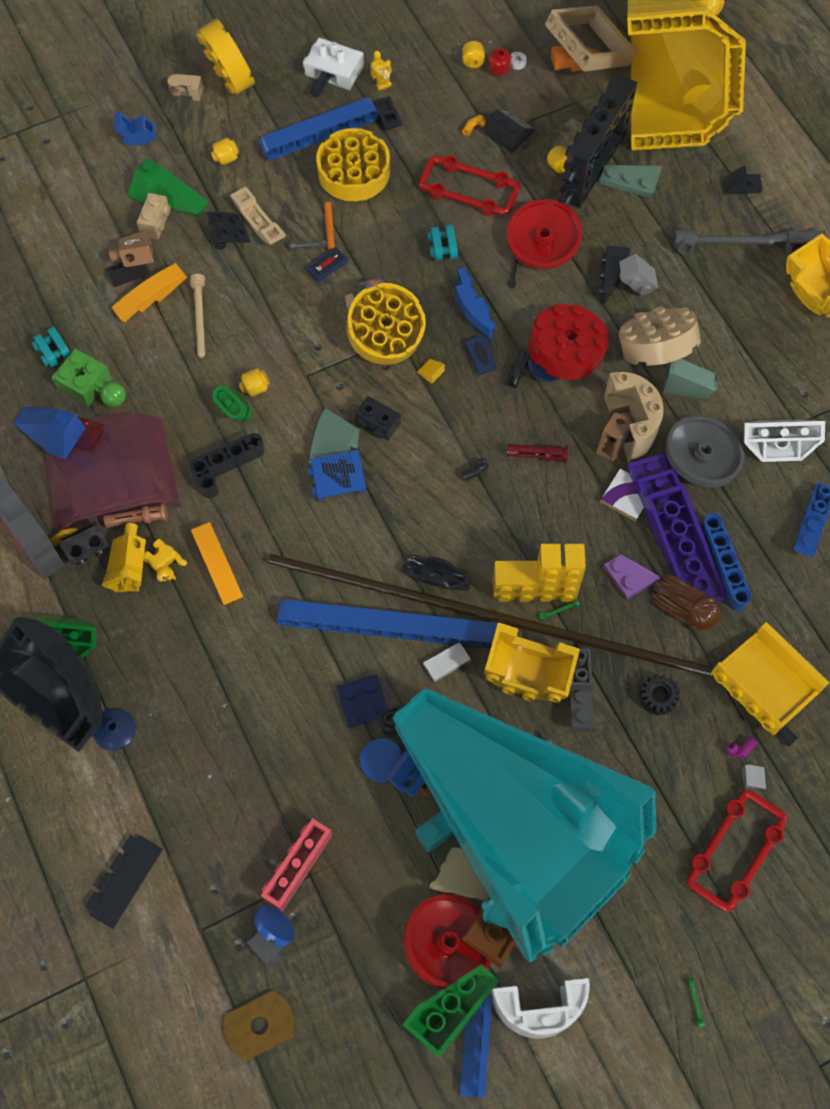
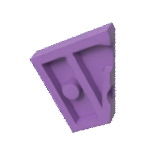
(629, 576)

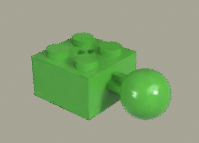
(86, 378)

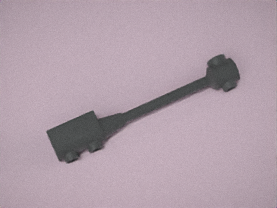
(791, 240)

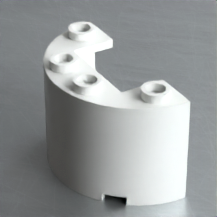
(541, 1022)

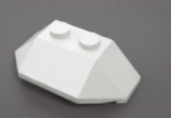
(783, 438)

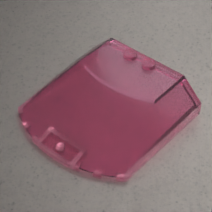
(121, 472)

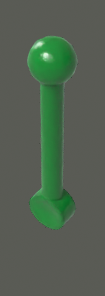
(543, 616)
(700, 1022)

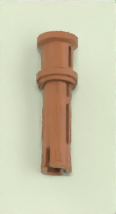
(146, 514)

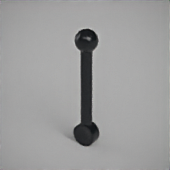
(512, 283)

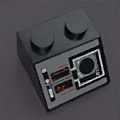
(507, 129)

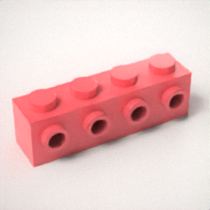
(297, 864)

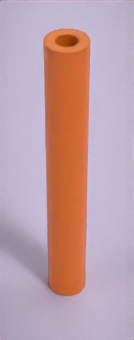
(329, 225)

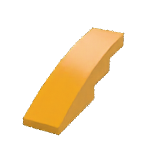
(149, 291)
(216, 563)

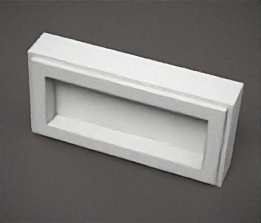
(446, 662)

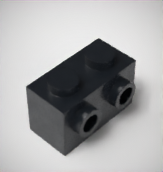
(377, 418)

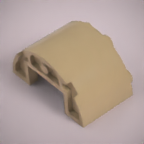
(645, 406)

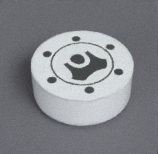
(518, 60)

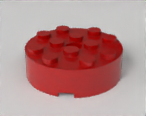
(568, 341)

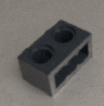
(81, 539)

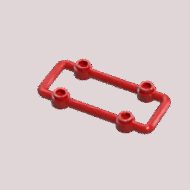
(487, 206)
(701, 862)

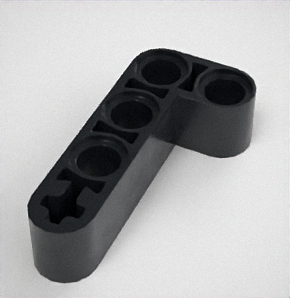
(228, 462)

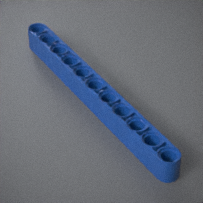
(386, 623)

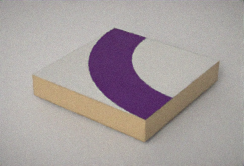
(623, 496)

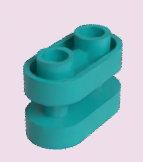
(435, 237)
(41, 344)

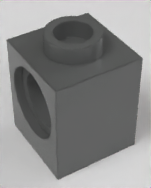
(265, 949)

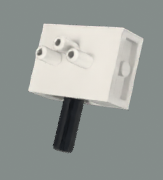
(333, 65)

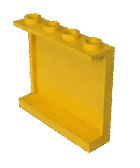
(769, 678)

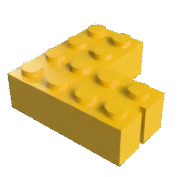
(542, 578)

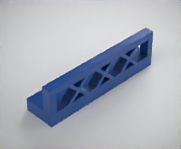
(403, 773)
(476, 1052)

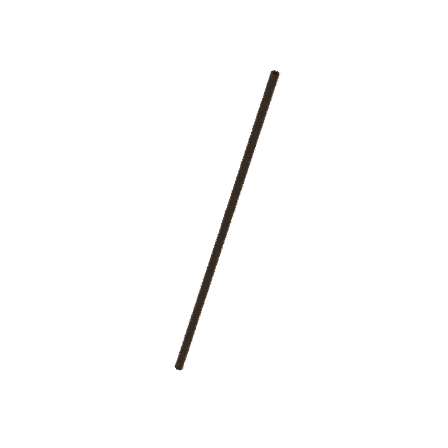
(491, 615)

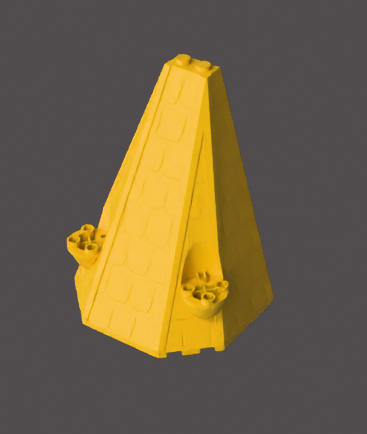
(685, 72)

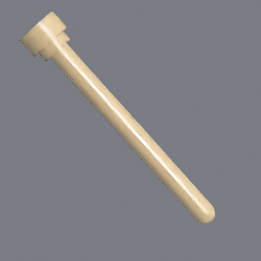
(197, 282)

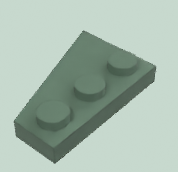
(633, 179)

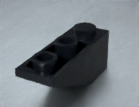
(611, 272)

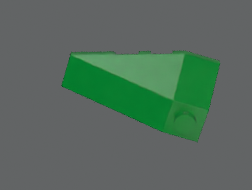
(157, 180)
(446, 1014)

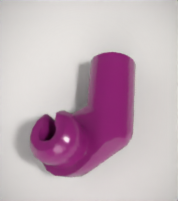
(741, 751)

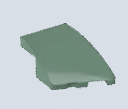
(333, 436)

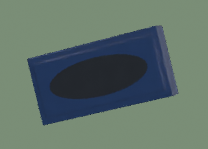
(480, 355)

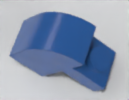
(134, 132)

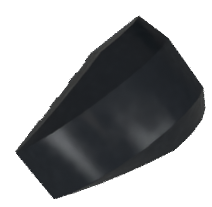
(50, 681)

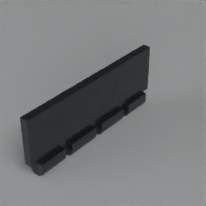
(129, 876)

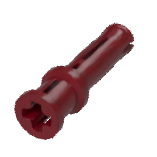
(548, 453)

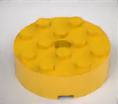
(225, 56)
(353, 164)
(388, 343)

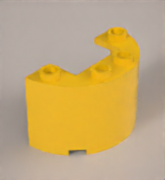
(811, 274)
(530, 667)

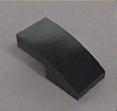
(387, 113)

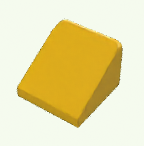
(431, 370)

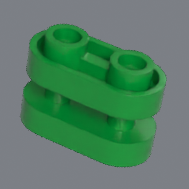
(232, 403)

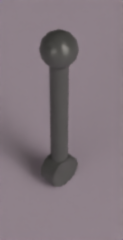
(323, 244)

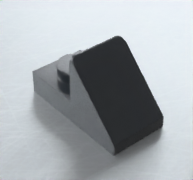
(742, 183)

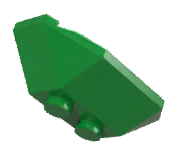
(76, 631)

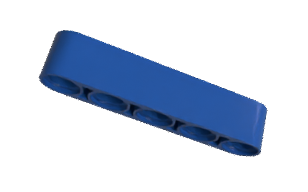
(730, 570)

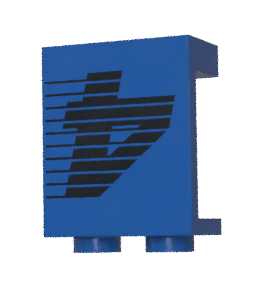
(337, 475)

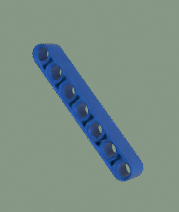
(318, 128)

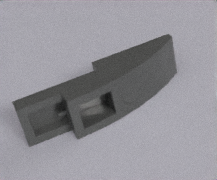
(581, 694)

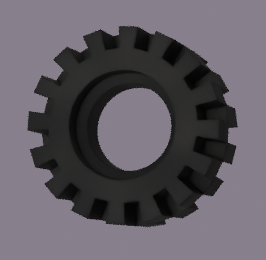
(664, 683)

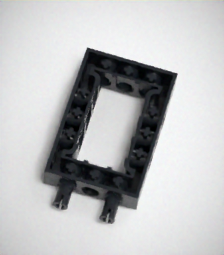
(597, 141)

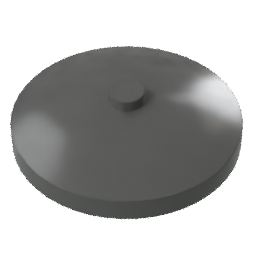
(704, 451)

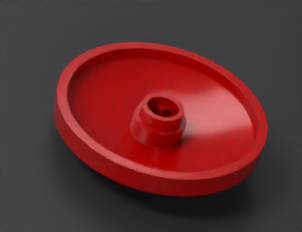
(544, 234)
(428, 927)

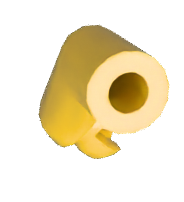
(54, 540)

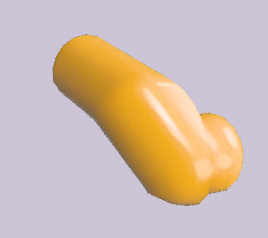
(471, 123)

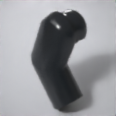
(482, 466)

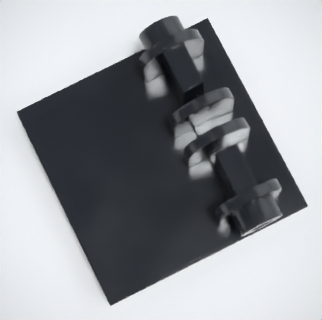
(227, 228)

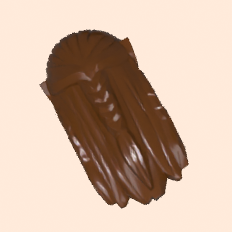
(686, 603)

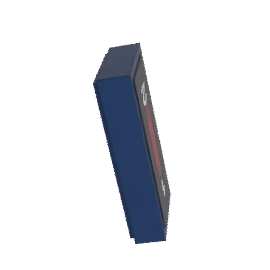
(327, 264)

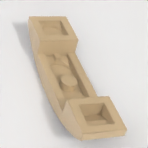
(255, 217)

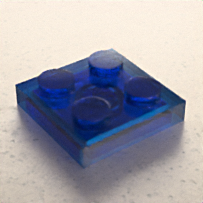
(362, 700)

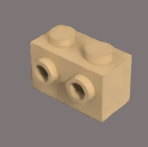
(153, 215)

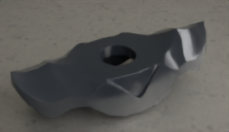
(422, 568)

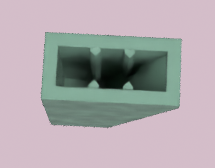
(689, 380)

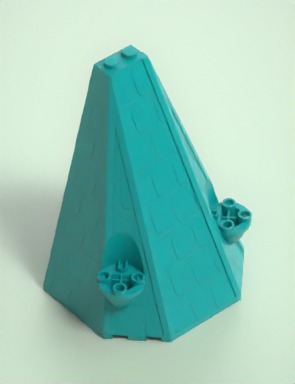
(532, 818)

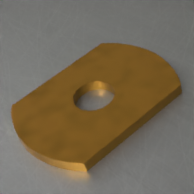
(238, 1025)

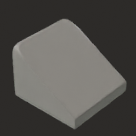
(753, 777)

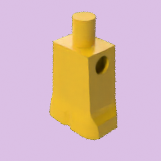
(125, 561)

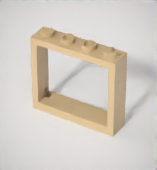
(622, 50)

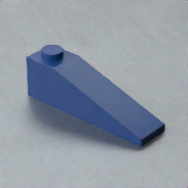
(51, 429)

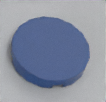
(379, 759)
(274, 925)

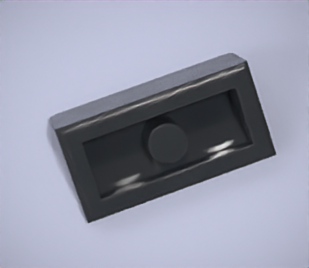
(120, 275)

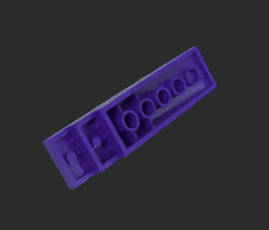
(675, 525)

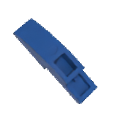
(472, 306)
(813, 521)

